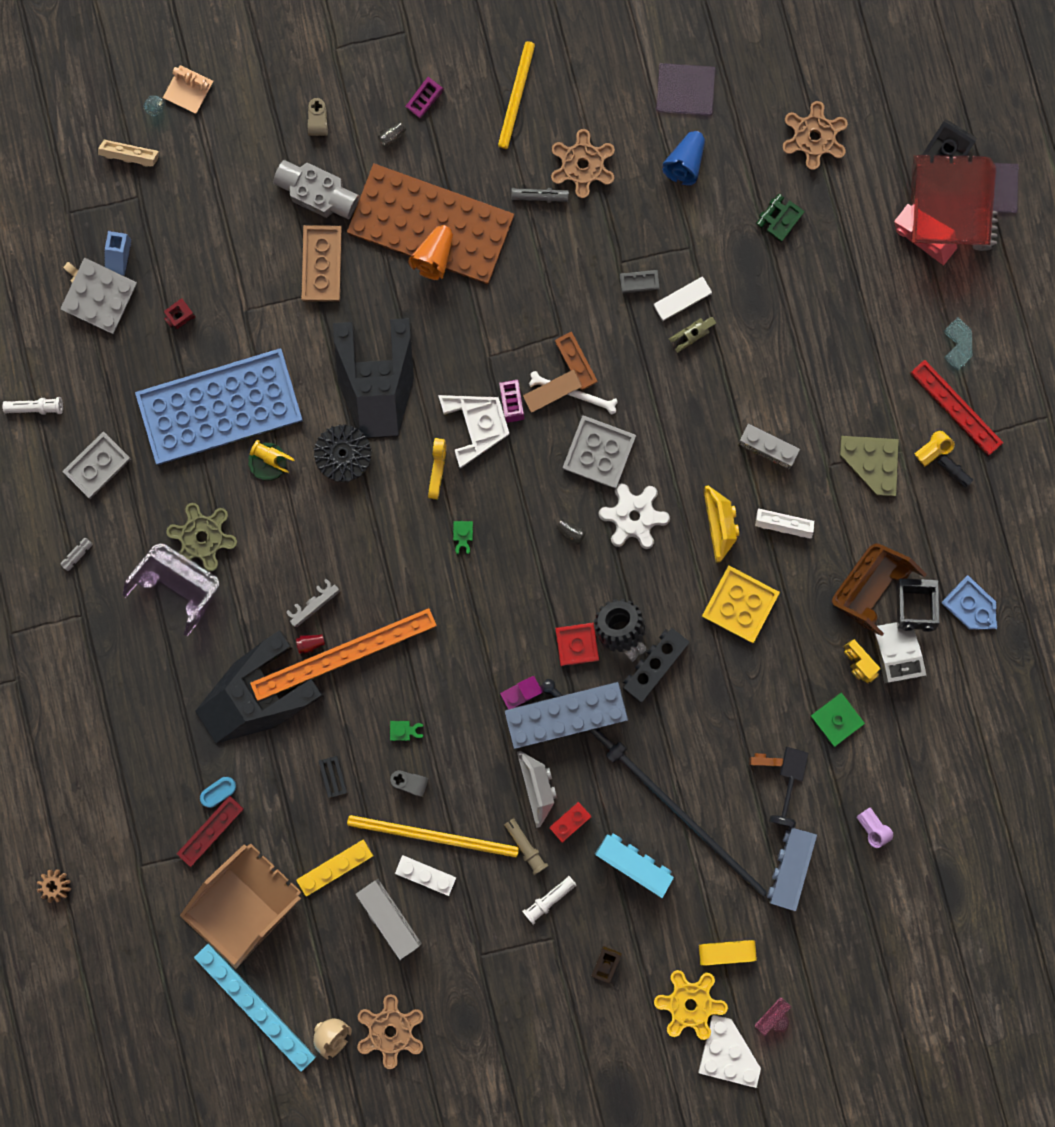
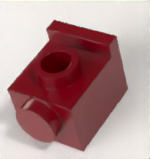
(179, 307)

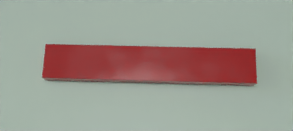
(956, 408)

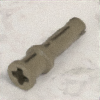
(530, 853)

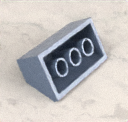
(792, 868)

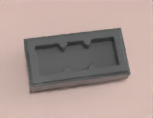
(639, 281)

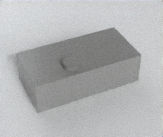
(388, 919)

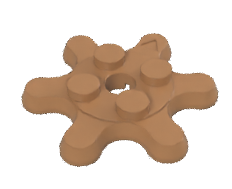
(817, 123)
(582, 151)
(388, 1045)

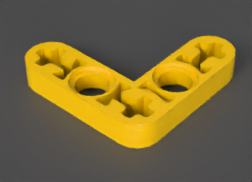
(439, 455)

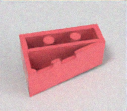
(940, 252)

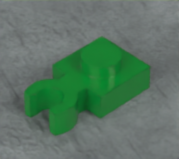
(463, 532)
(401, 730)

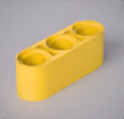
(727, 952)

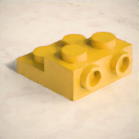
(864, 667)

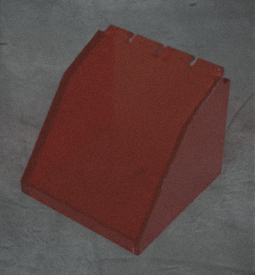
(952, 200)

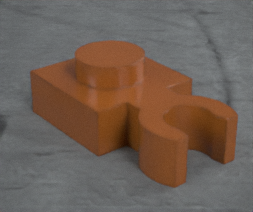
(760, 759)

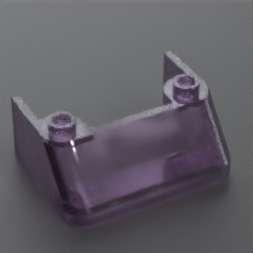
(178, 574)

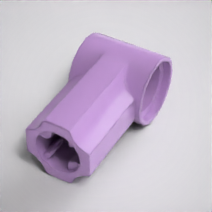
(877, 833)

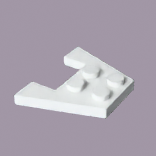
(484, 422)

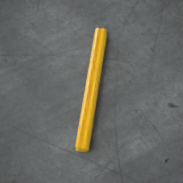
(516, 95)

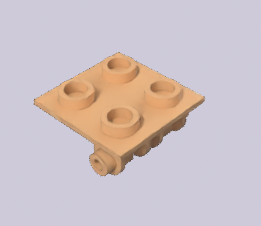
(187, 89)

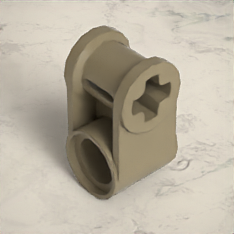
(317, 120)

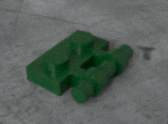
(784, 221)

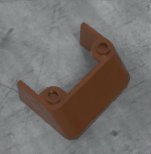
(869, 581)

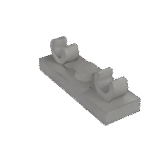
(313, 604)

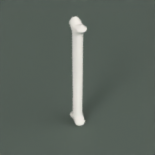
(609, 405)

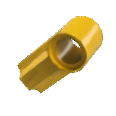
(939, 444)

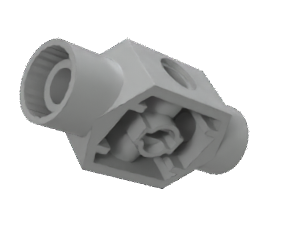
(316, 189)

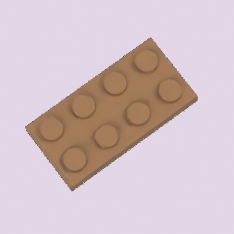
(321, 263)

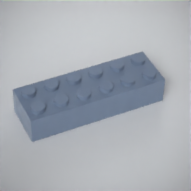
(566, 715)

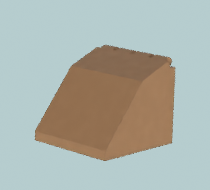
(240, 904)

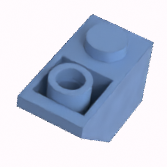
(117, 252)

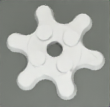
(624, 525)

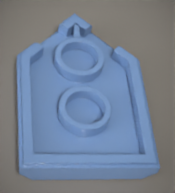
(972, 605)

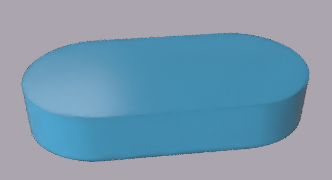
(218, 792)

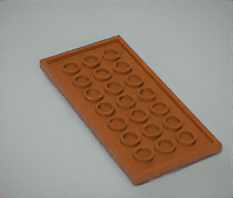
(405, 210)

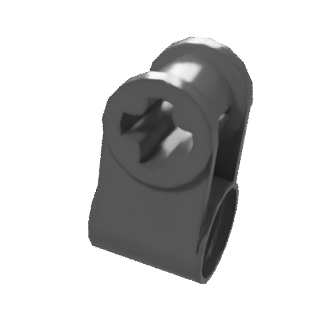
(413, 783)

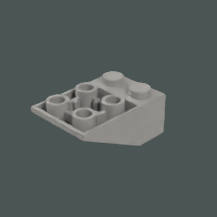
(899, 654)

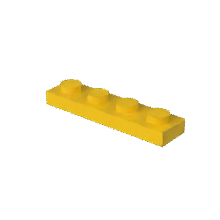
(334, 867)

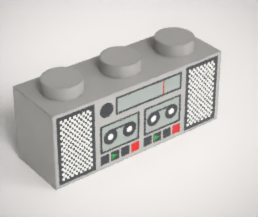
(768, 446)

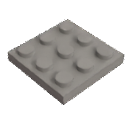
(98, 295)
(599, 452)

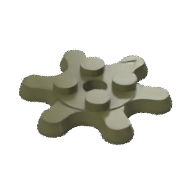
(211, 526)

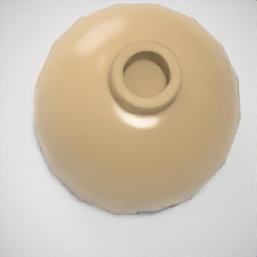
(330, 1037)

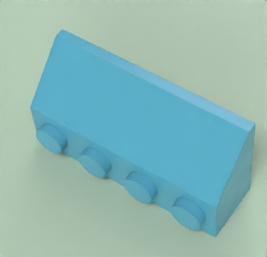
(635, 866)

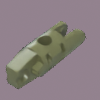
(700, 328)

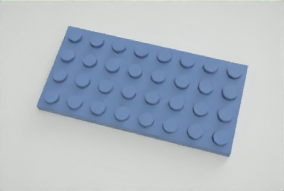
(219, 406)

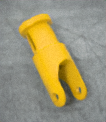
(268, 454)

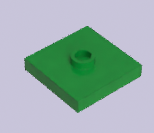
(837, 719)

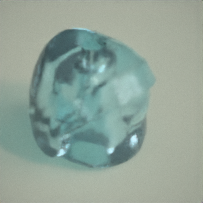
(154, 105)

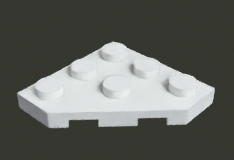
(728, 1055)

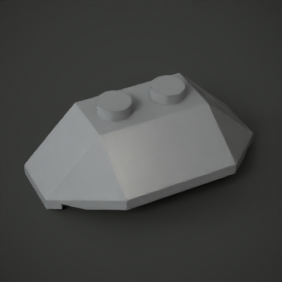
(537, 787)

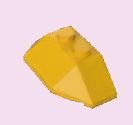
(721, 522)

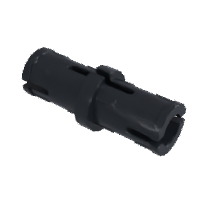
(955, 471)

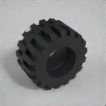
(618, 612)

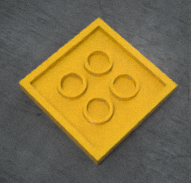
(740, 604)

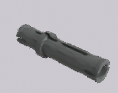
(540, 195)

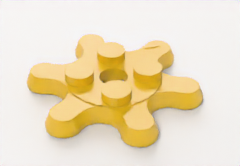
(690, 1018)

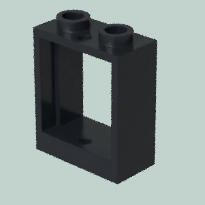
(918, 586)

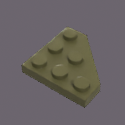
(872, 461)

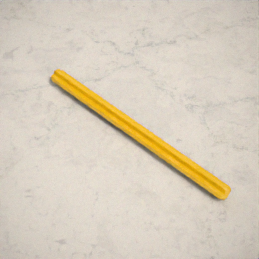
(432, 836)

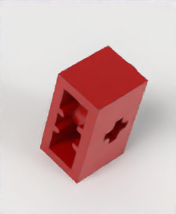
(570, 822)

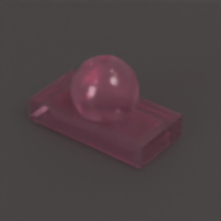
(774, 1018)

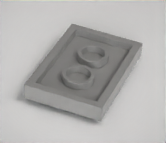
(96, 465)

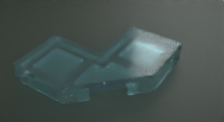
(962, 336)

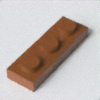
(576, 360)

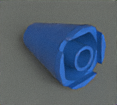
(685, 159)

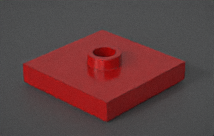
(577, 644)

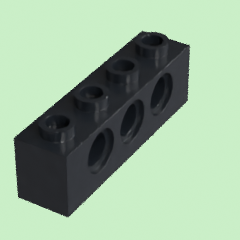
(677, 643)

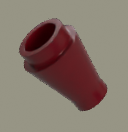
(308, 643)

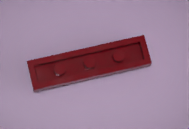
(210, 831)

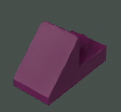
(521, 692)

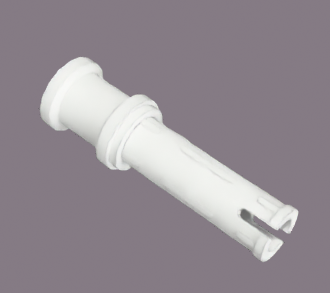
(42, 406)
(542, 905)

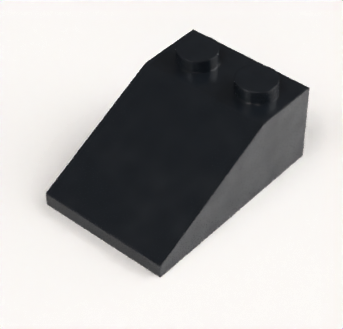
(950, 141)

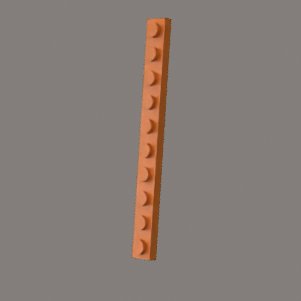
(343, 654)

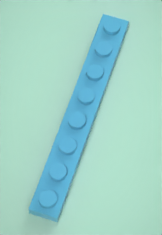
(255, 1007)

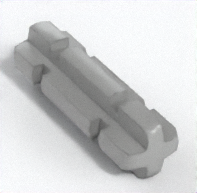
(76, 554)

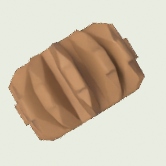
(59, 882)

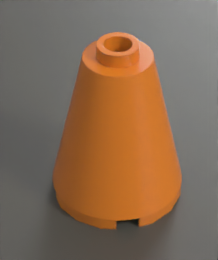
(433, 253)

